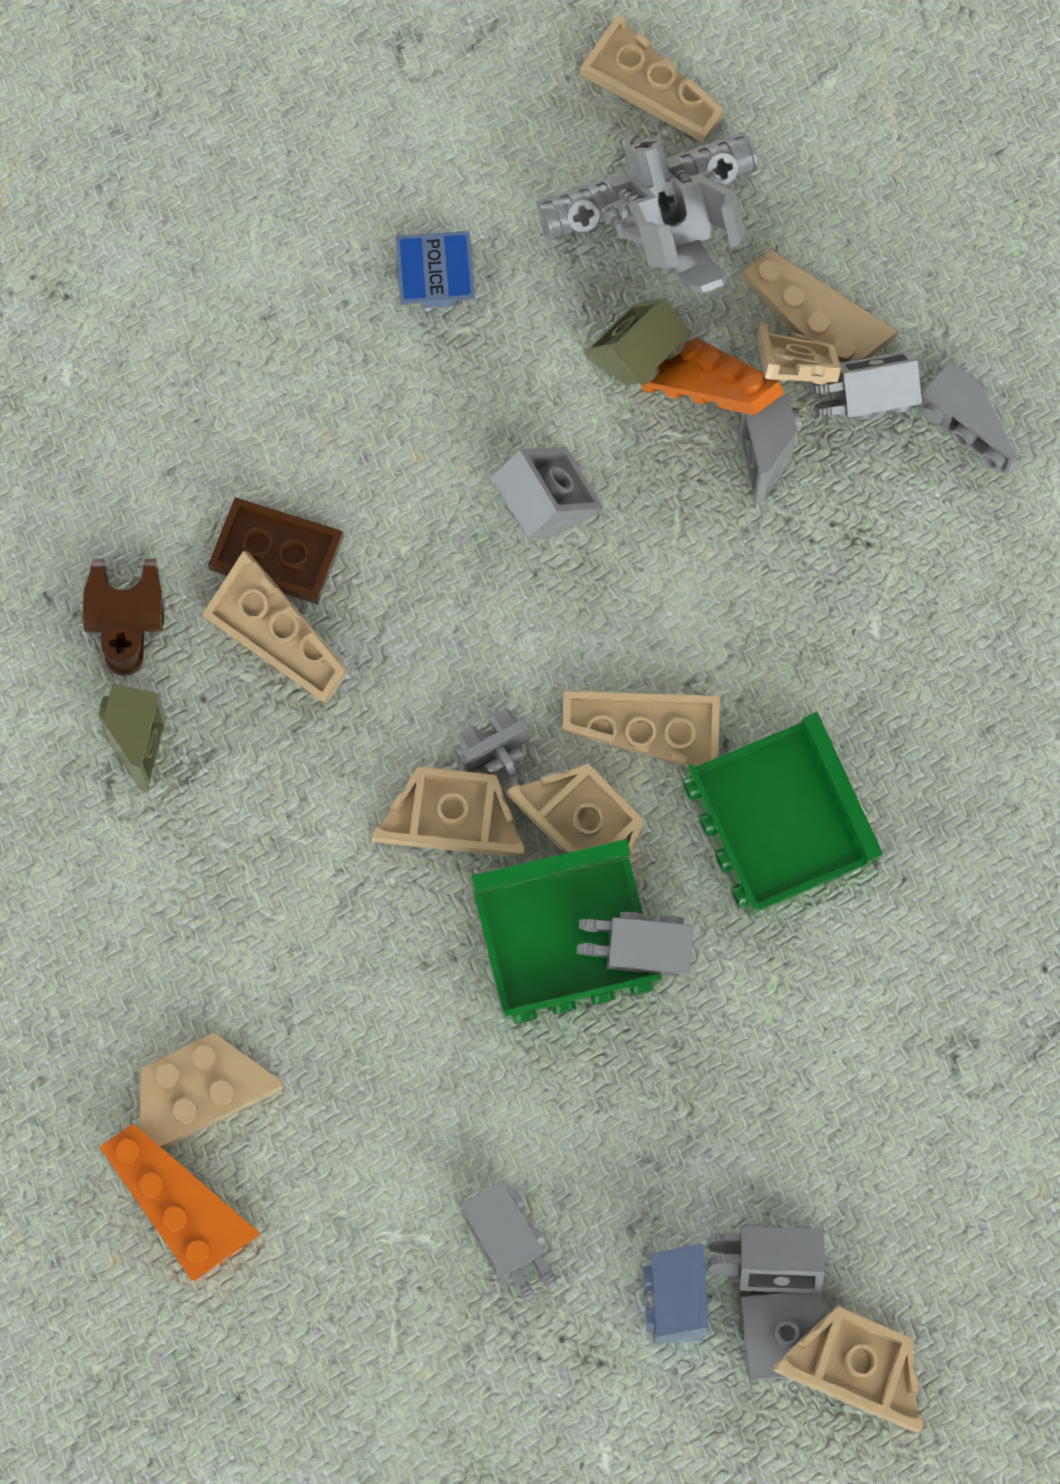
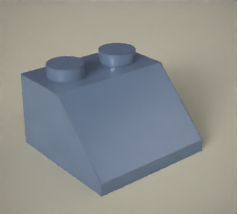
(677, 1295)

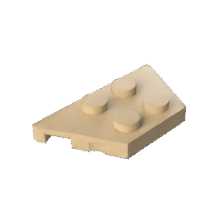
(796, 357)
(578, 810)
(452, 813)
(199, 1089)
(858, 1365)

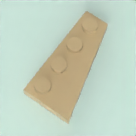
(638, 74)
(816, 309)
(269, 625)
(655, 725)

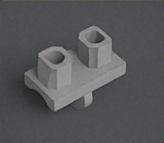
(497, 750)

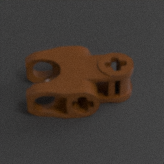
(123, 615)

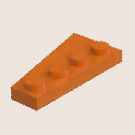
(714, 376)
(181, 1208)

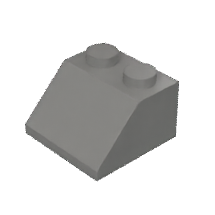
(769, 444)
(545, 491)

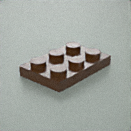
(287, 547)

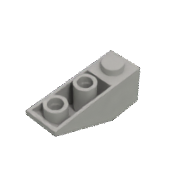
(965, 411)

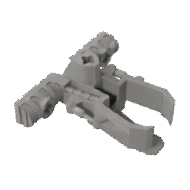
(664, 205)

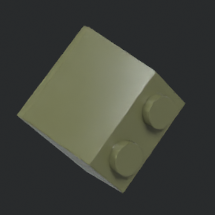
(640, 342)
(135, 729)

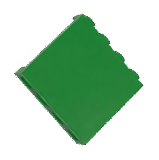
(782, 815)
(534, 931)

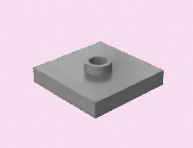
(774, 1326)

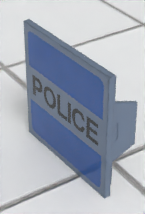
(435, 268)

